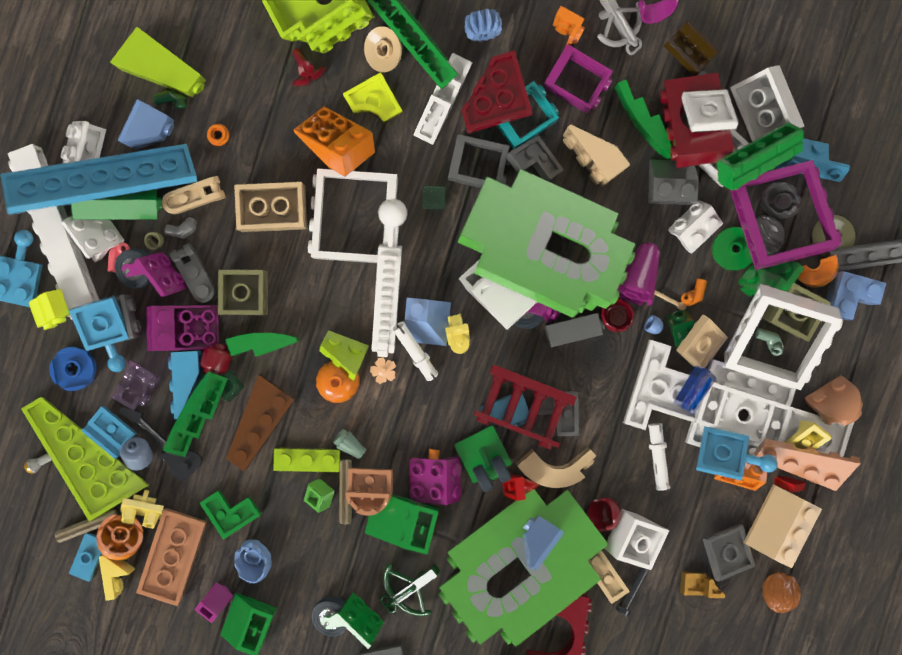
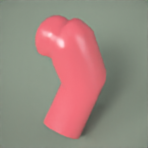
(114, 253)

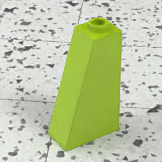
(153, 62)

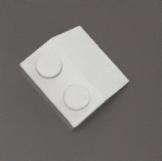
(636, 540)

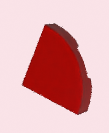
(789, 484)

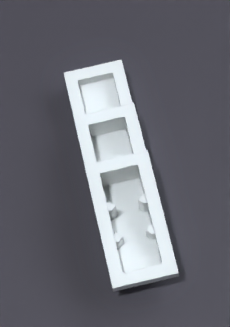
(442, 102)

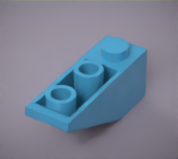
(185, 377)

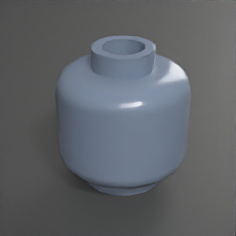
(136, 453)

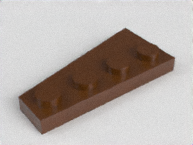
(261, 416)

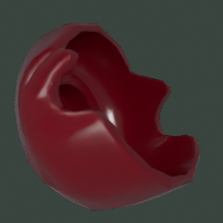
(618, 316)
(604, 514)

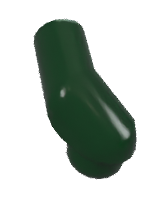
(170, 96)

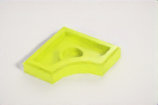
(373, 97)

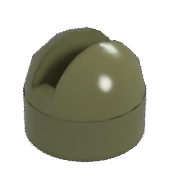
(151, 243)

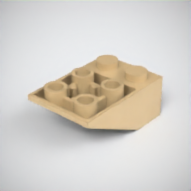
(597, 155)

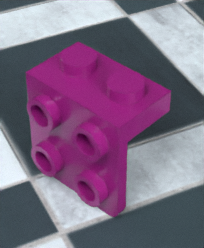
(435, 480)

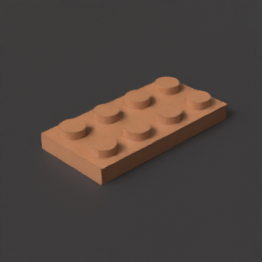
(171, 557)

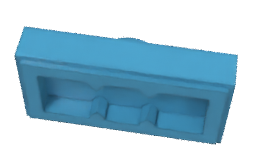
(86, 558)

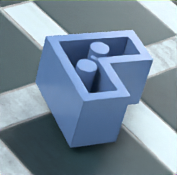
(849, 289)

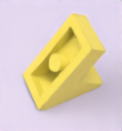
(809, 435)
(110, 572)

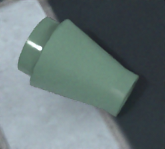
(348, 443)

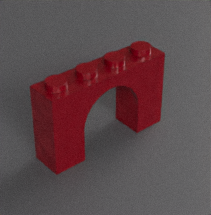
(692, 147)
(576, 615)

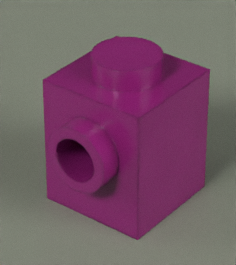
(214, 602)

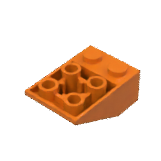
(336, 140)

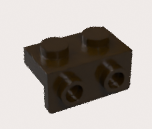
(691, 48)

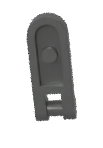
(194, 274)

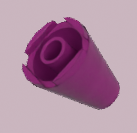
(641, 276)

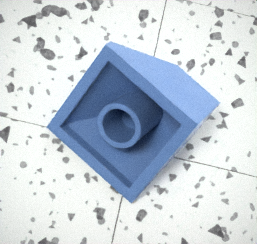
(145, 127)
(427, 320)
(539, 540)

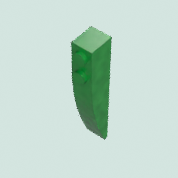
(416, 40)

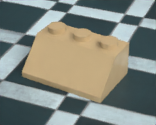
(782, 526)

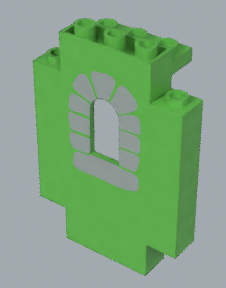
(512, 235)
(547, 590)

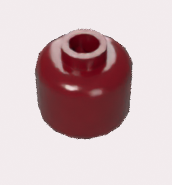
(216, 359)

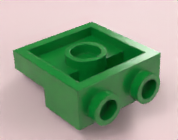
(777, 276)

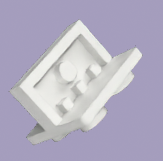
(83, 142)
(93, 236)

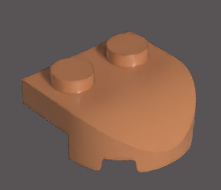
(836, 402)
(369, 489)

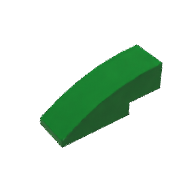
(260, 343)

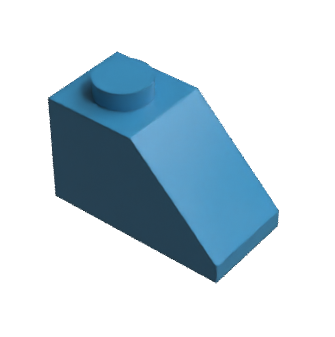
(500, 408)

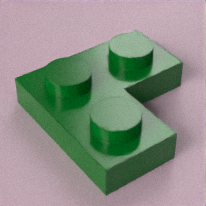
(228, 519)

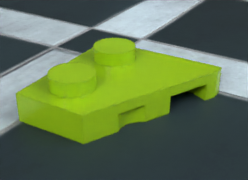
(344, 352)

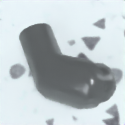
(182, 231)

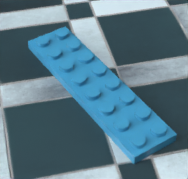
(97, 178)

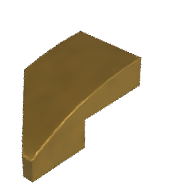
(699, 584)

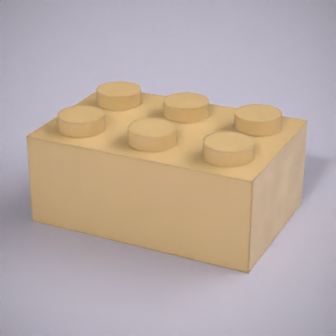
(270, 207)

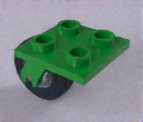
(335, 616)

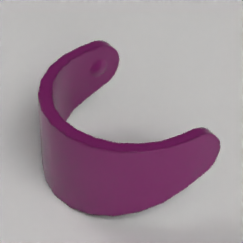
(656, 12)

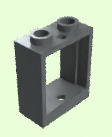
(457, 156)

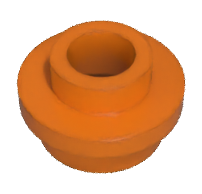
(212, 132)

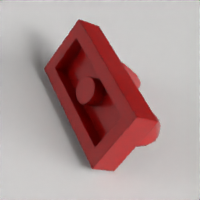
(518, 487)

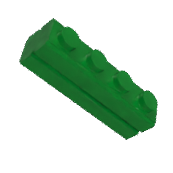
(760, 156)

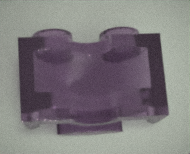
(135, 385)

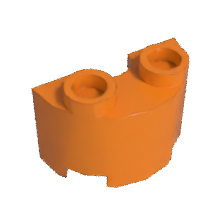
(822, 275)

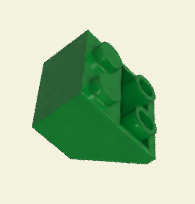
(248, 624)

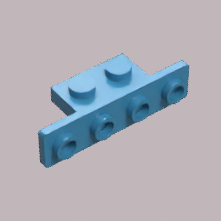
(819, 154)

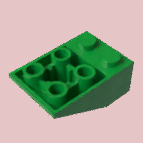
(404, 524)

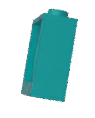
(549, 110)

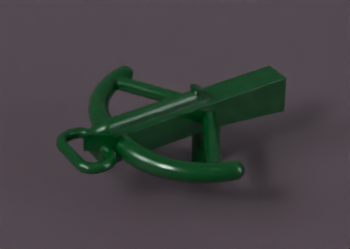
(395, 599)

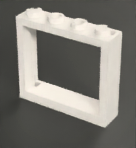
(317, 206)
(768, 295)

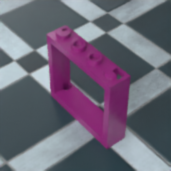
(751, 229)

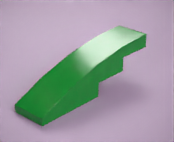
(649, 127)
(194, 414)

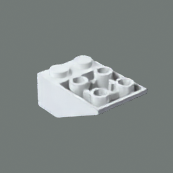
(498, 300)

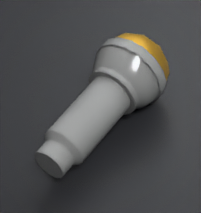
(33, 465)

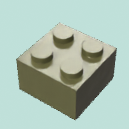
(242, 292)
(793, 322)

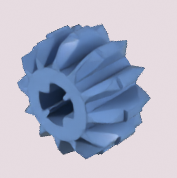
(483, 25)

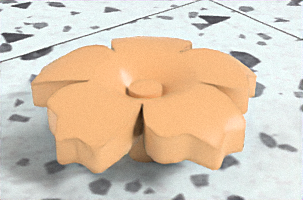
(383, 370)

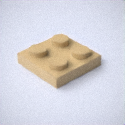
(702, 342)

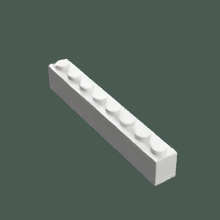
(63, 253)

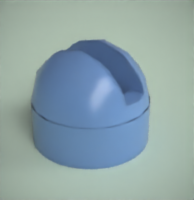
(653, 325)

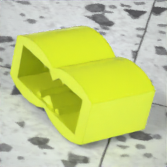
(49, 309)

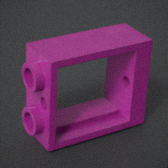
(587, 63)

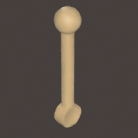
(680, 305)

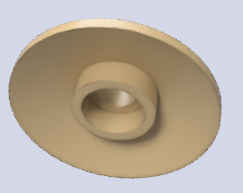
(376, 51)

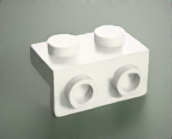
(696, 225)

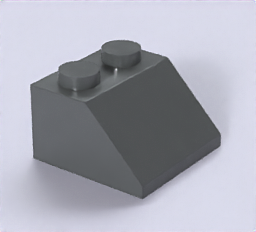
(671, 183)

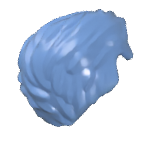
(252, 561)

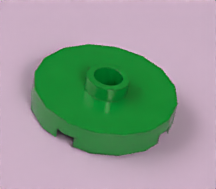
(723, 252)

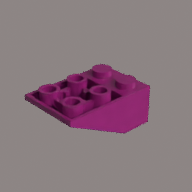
(181, 327)

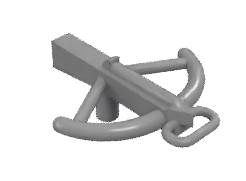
(628, 35)

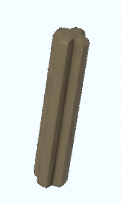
(345, 509)
(82, 527)

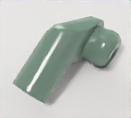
(772, 339)

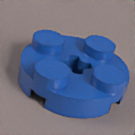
(63, 360)

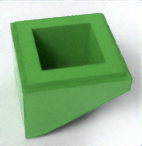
(319, 495)

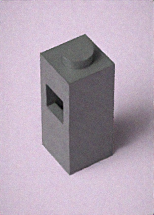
(574, 330)

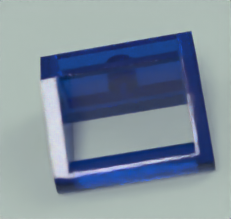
(695, 389)

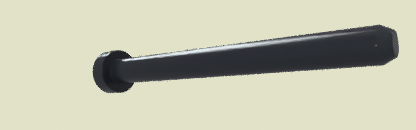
(629, 598)

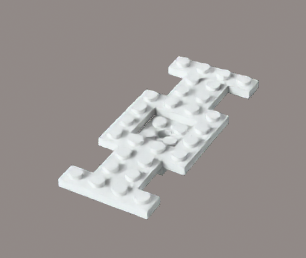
(768, 407)

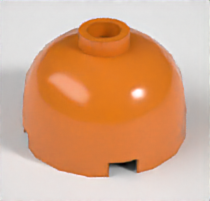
(335, 384)
(119, 539)

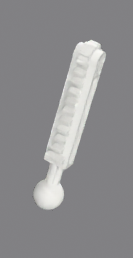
(392, 215)

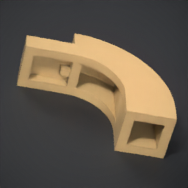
(555, 476)

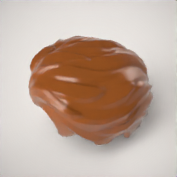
(781, 592)

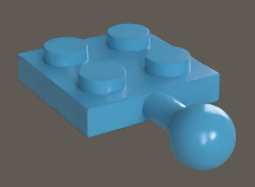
(18, 277)
(102, 325)
(726, 454)

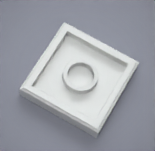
(709, 110)

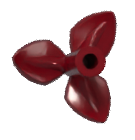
(306, 69)

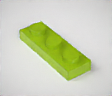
(307, 459)

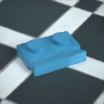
(108, 431)

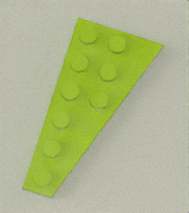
(87, 469)

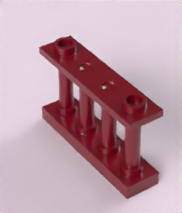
(541, 392)

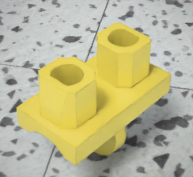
(457, 334)
(141, 506)

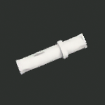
(419, 358)
(659, 457)

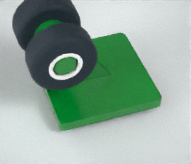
(484, 458)

